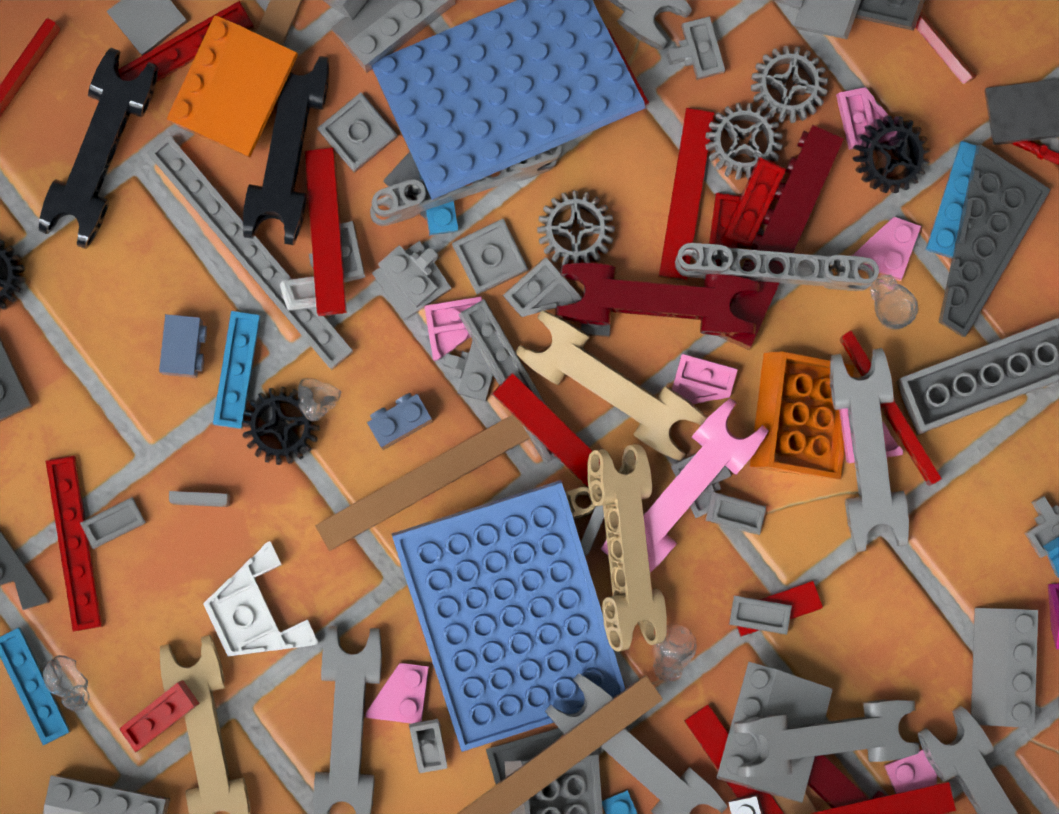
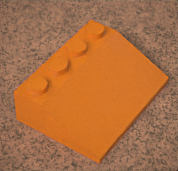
(232, 86)
(800, 417)

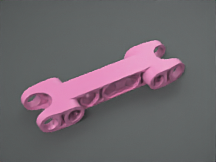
(717, 450)

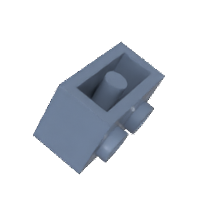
(182, 346)
(399, 421)

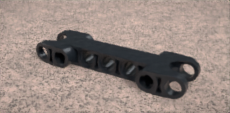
(116, 103)
(277, 195)

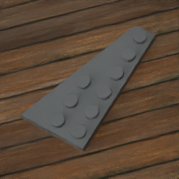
(993, 222)

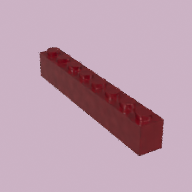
(787, 220)

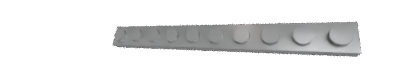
(248, 251)

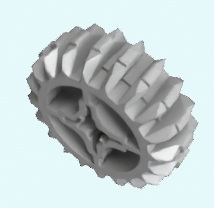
(802, 86)
(735, 131)
(562, 229)

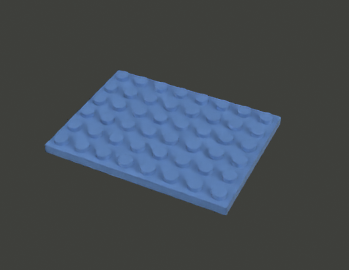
(505, 89)
(508, 613)

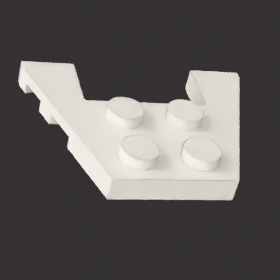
(244, 617)

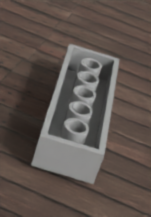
(982, 378)

